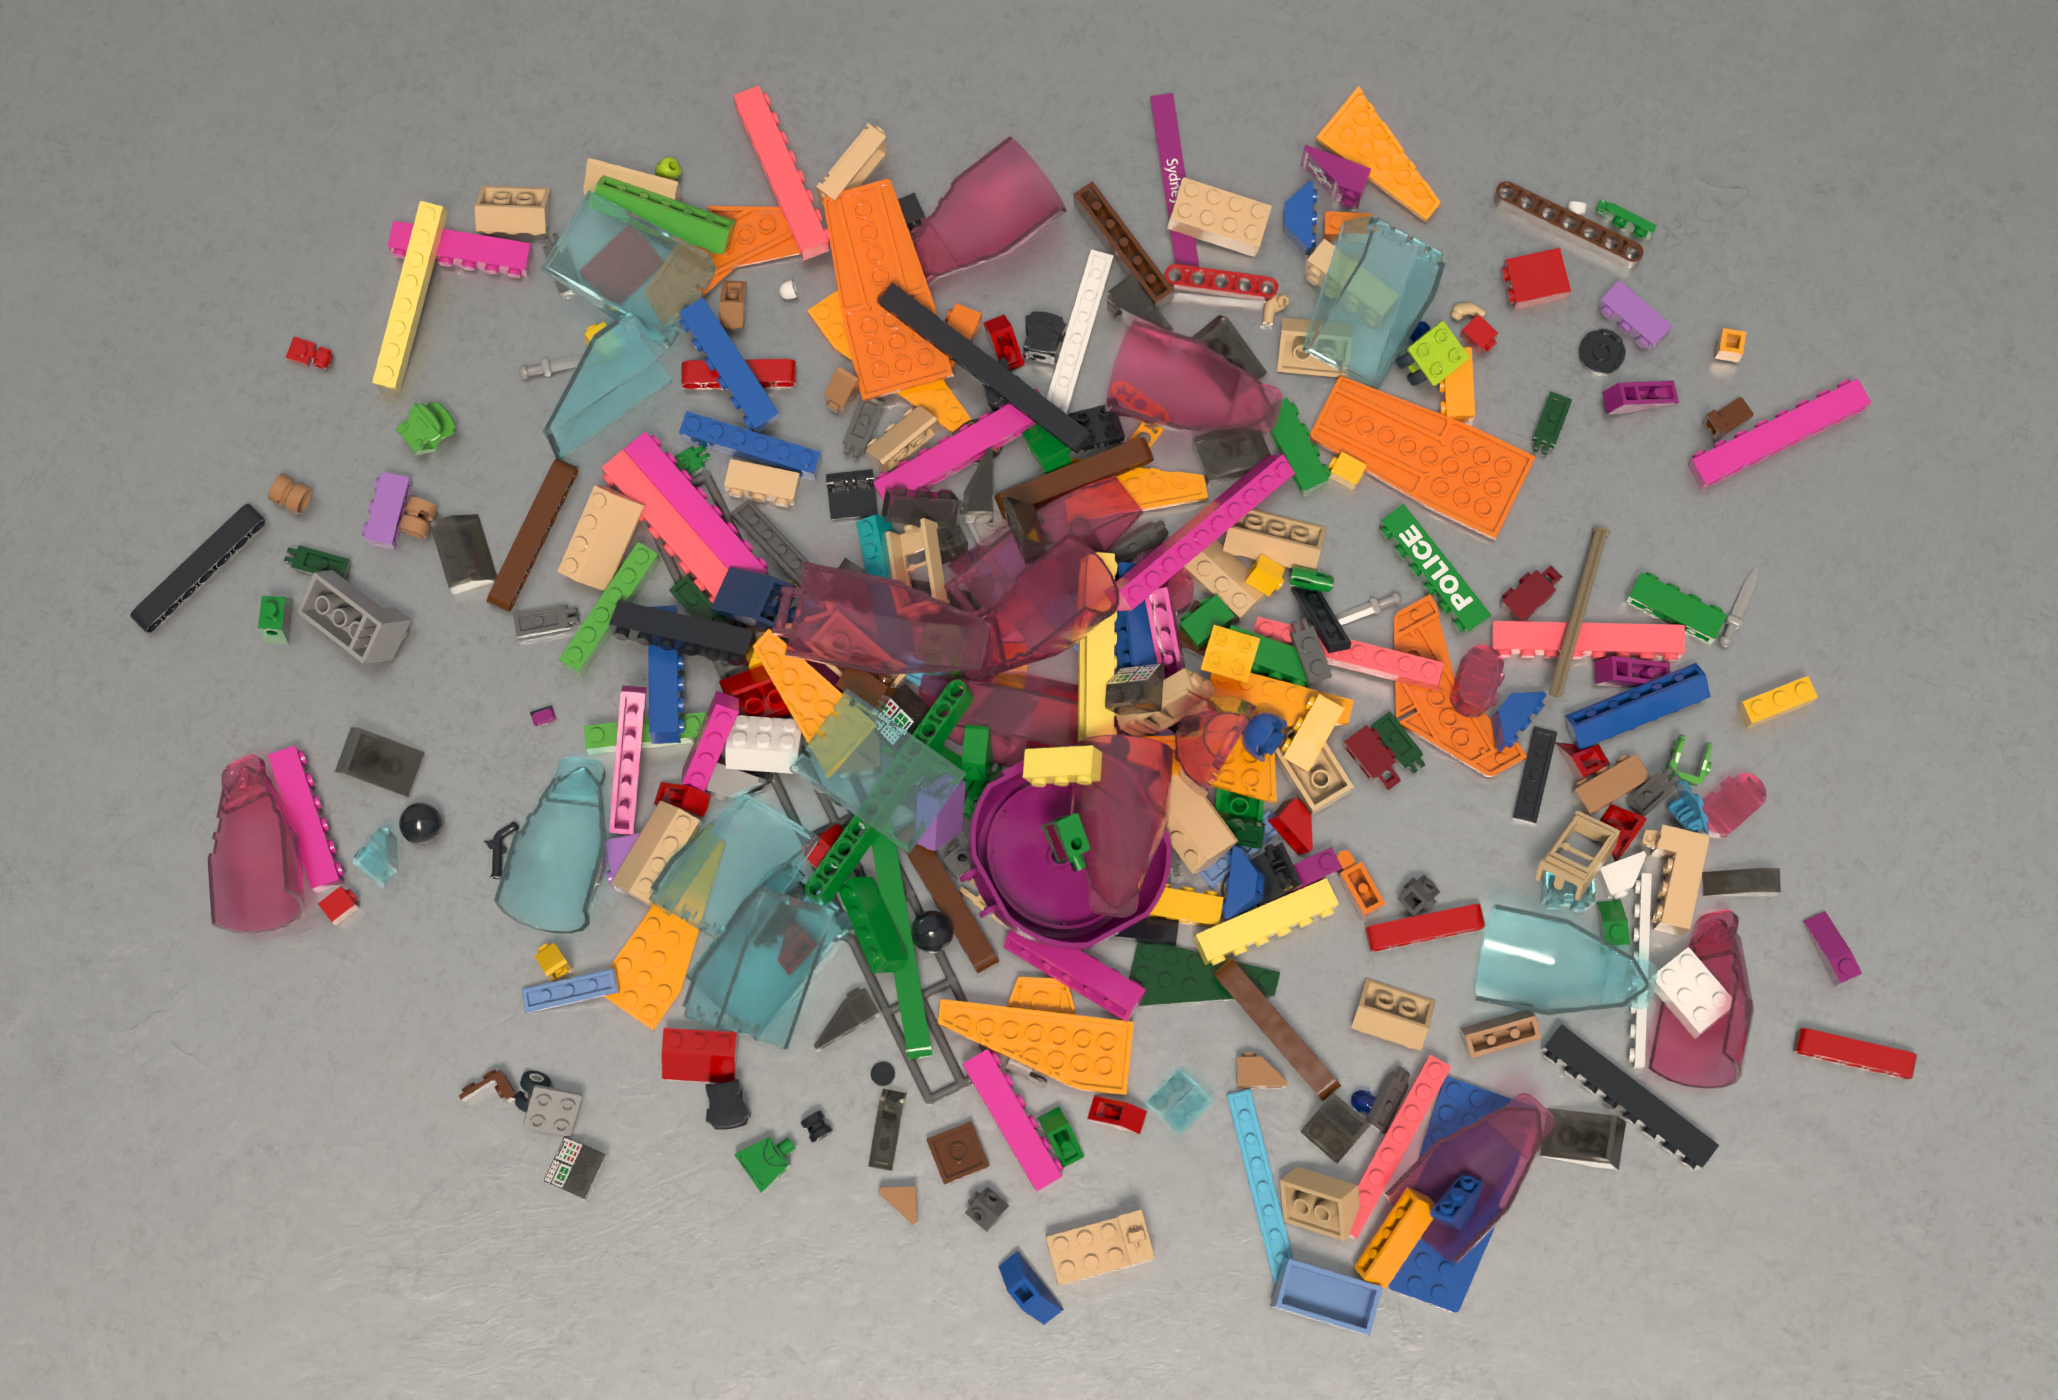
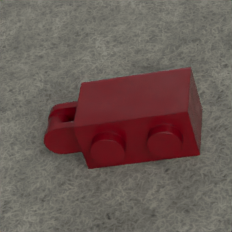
(1530, 594)
(1372, 756)

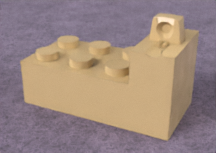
(1682, 874)
(1100, 1248)

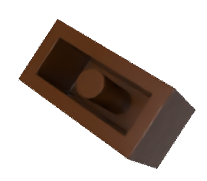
(867, 686)

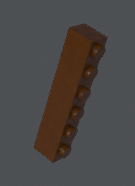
(1122, 244)

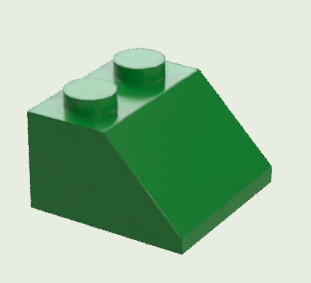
(1238, 806)

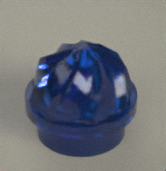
(1420, 330)
(1362, 1101)

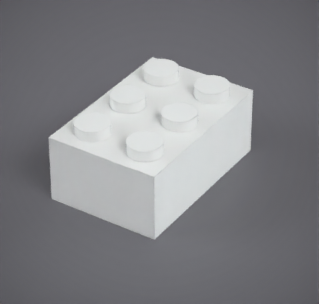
(763, 744)
(1692, 993)

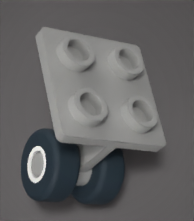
(547, 1107)

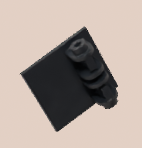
(1101, 424)
(851, 494)
(1278, 871)

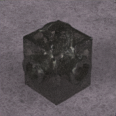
(952, 543)

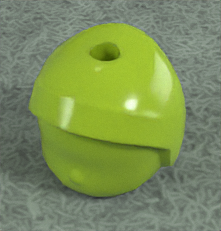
(668, 168)

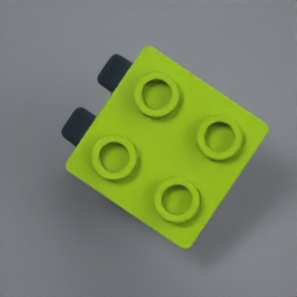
(1432, 356)

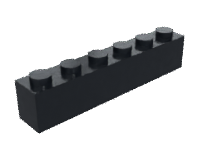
(682, 633)

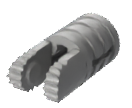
(1022, 1070)

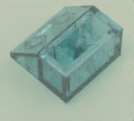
(379, 857)
(1564, 897)
(1179, 1103)

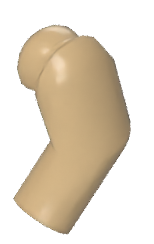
(1273, 306)
(1466, 308)

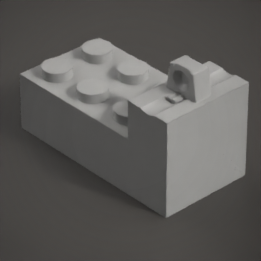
(353, 618)

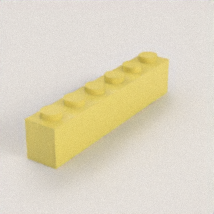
(1266, 921)

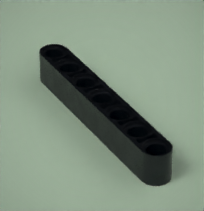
(198, 568)

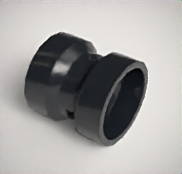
(816, 1126)

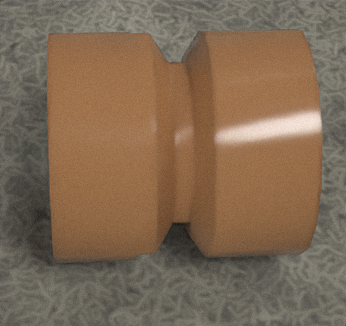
(294, 495)
(414, 525)

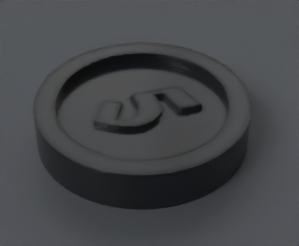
(882, 1074)

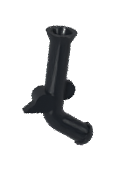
(498, 849)

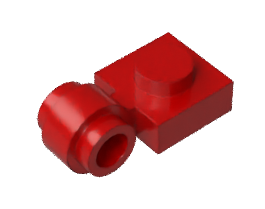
(304, 352)

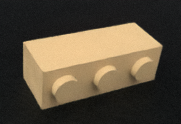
(762, 483)

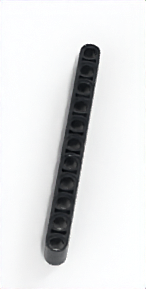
(984, 368)

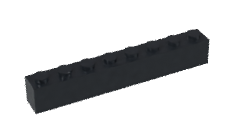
(1630, 1098)

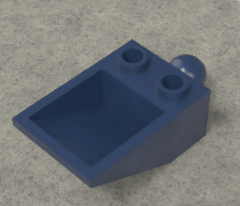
(751, 598)

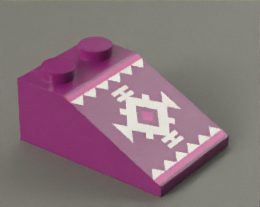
(1338, 176)

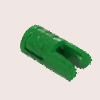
(1311, 579)

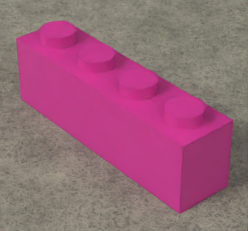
(1165, 630)
(710, 741)

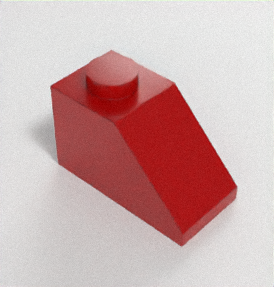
(1003, 341)
(684, 797)
(1294, 825)
(826, 841)
(1117, 1114)

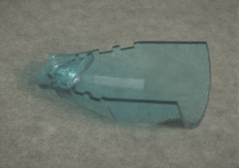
(559, 853)
(1556, 966)

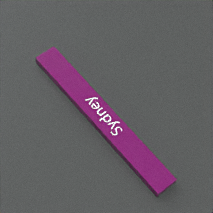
(1172, 170)

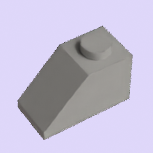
(732, 782)

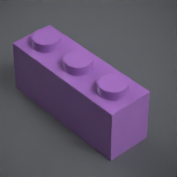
(1634, 316)
(386, 510)

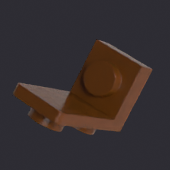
(1727, 418)
(503, 1088)

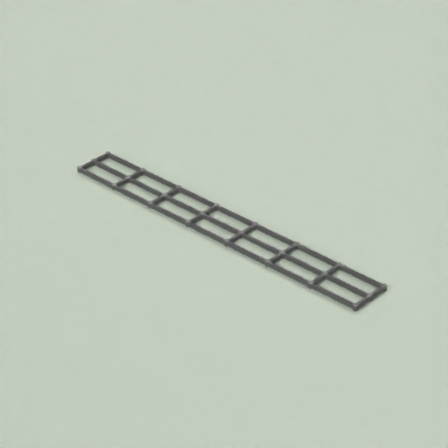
(887, 1011)

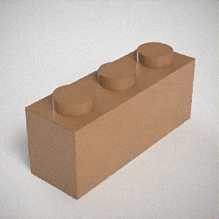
(1610, 784)
(1500, 1033)

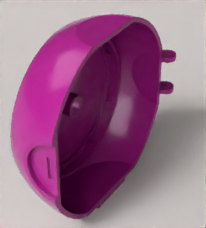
(1021, 880)

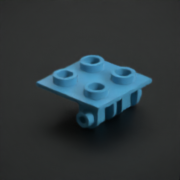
(1688, 809)

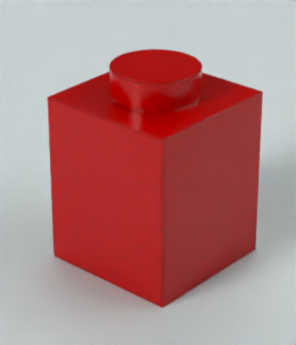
(1479, 335)
(339, 905)

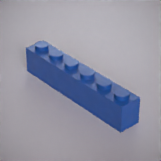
(729, 365)
(750, 445)
(1133, 631)
(664, 692)
(1637, 706)

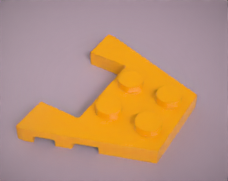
(1041, 995)

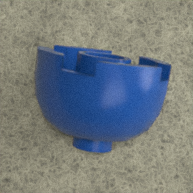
(1263, 735)

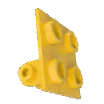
(1230, 654)

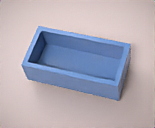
(1326, 1296)

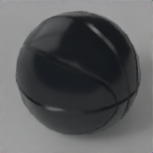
(420, 823)
(932, 931)

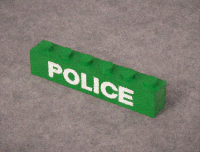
(1434, 570)

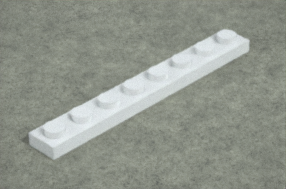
(1079, 329)
(1641, 936)

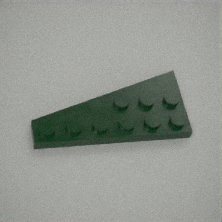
(1181, 977)

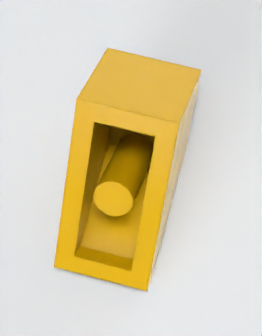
(552, 961)

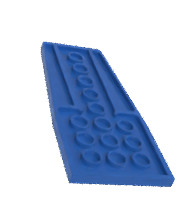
(1425, 1272)

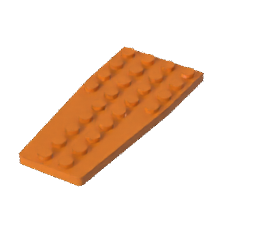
(869, 253)
(1425, 455)

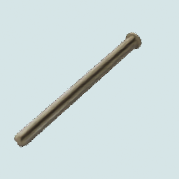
(1578, 611)

